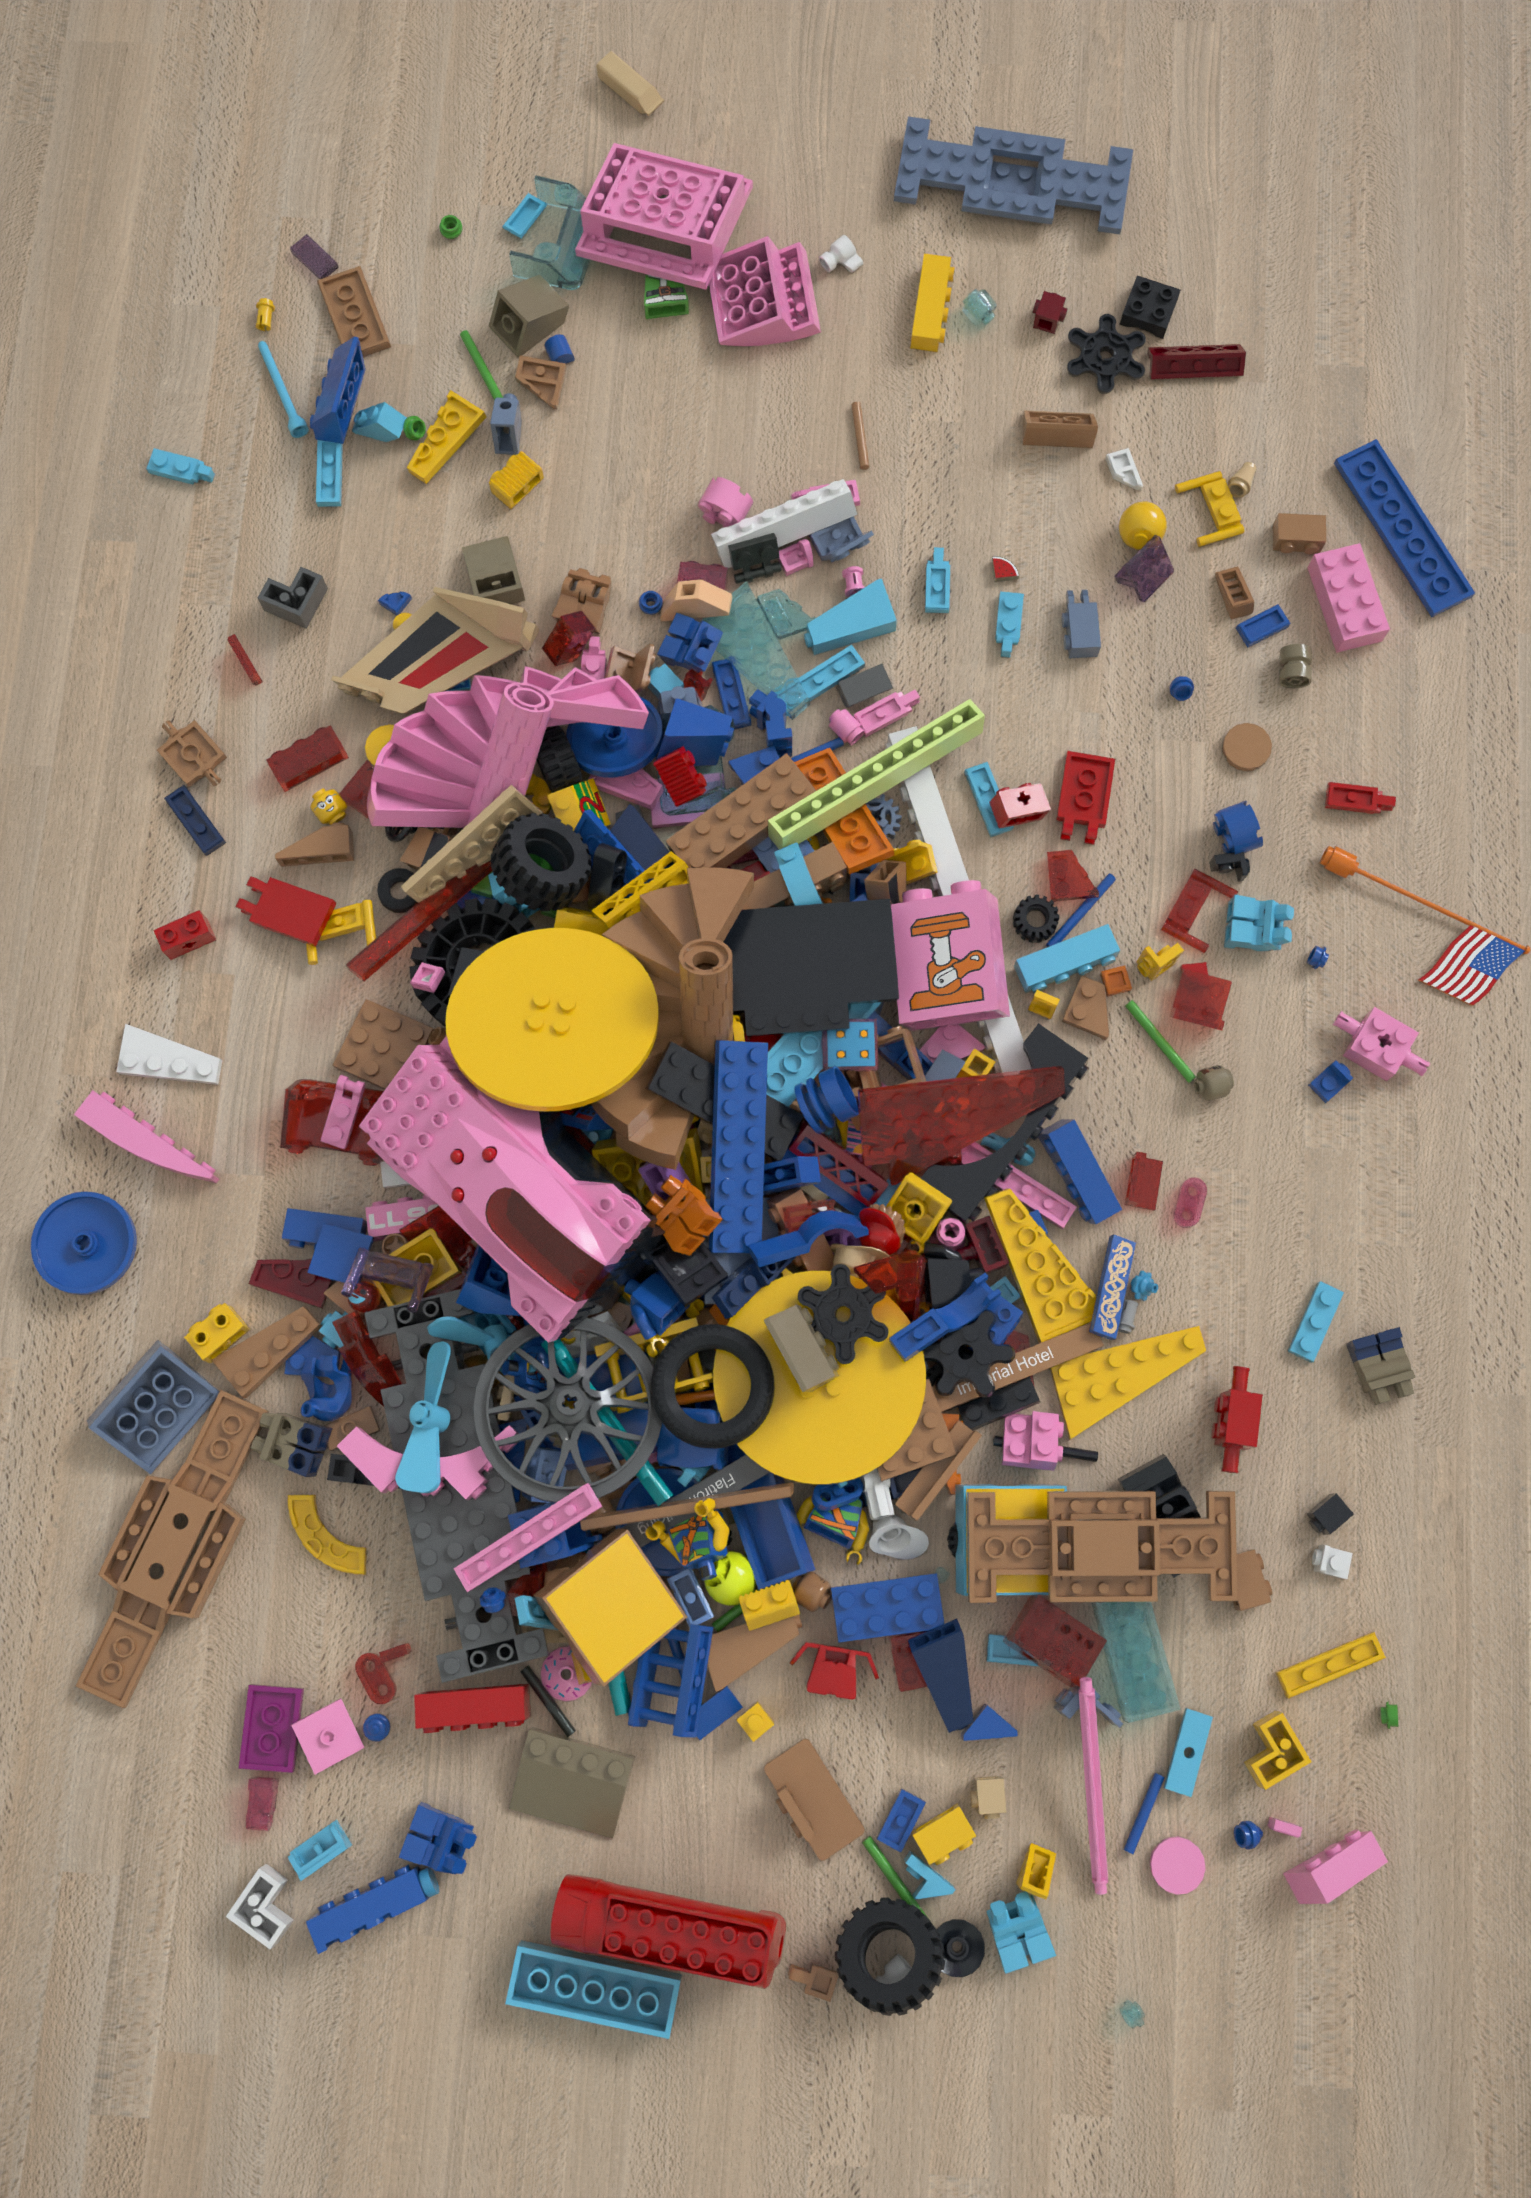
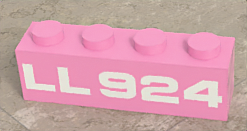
(389, 1218)

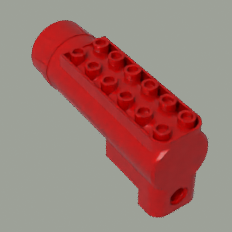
(667, 1931)

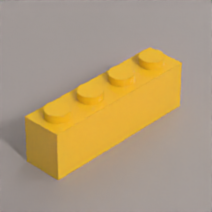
(931, 302)

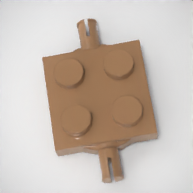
(191, 753)

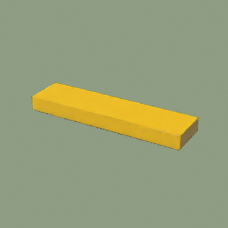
(1330, 1665)

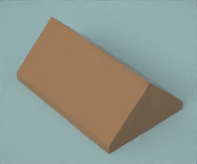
(1059, 429)

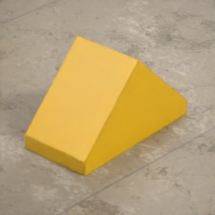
(1037, 1871)

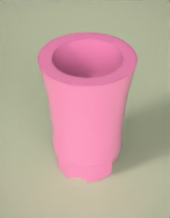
(950, 1224)

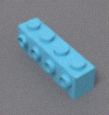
(1067, 958)

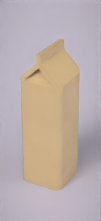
(628, 84)

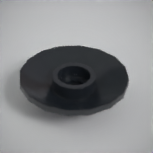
(970, 1956)

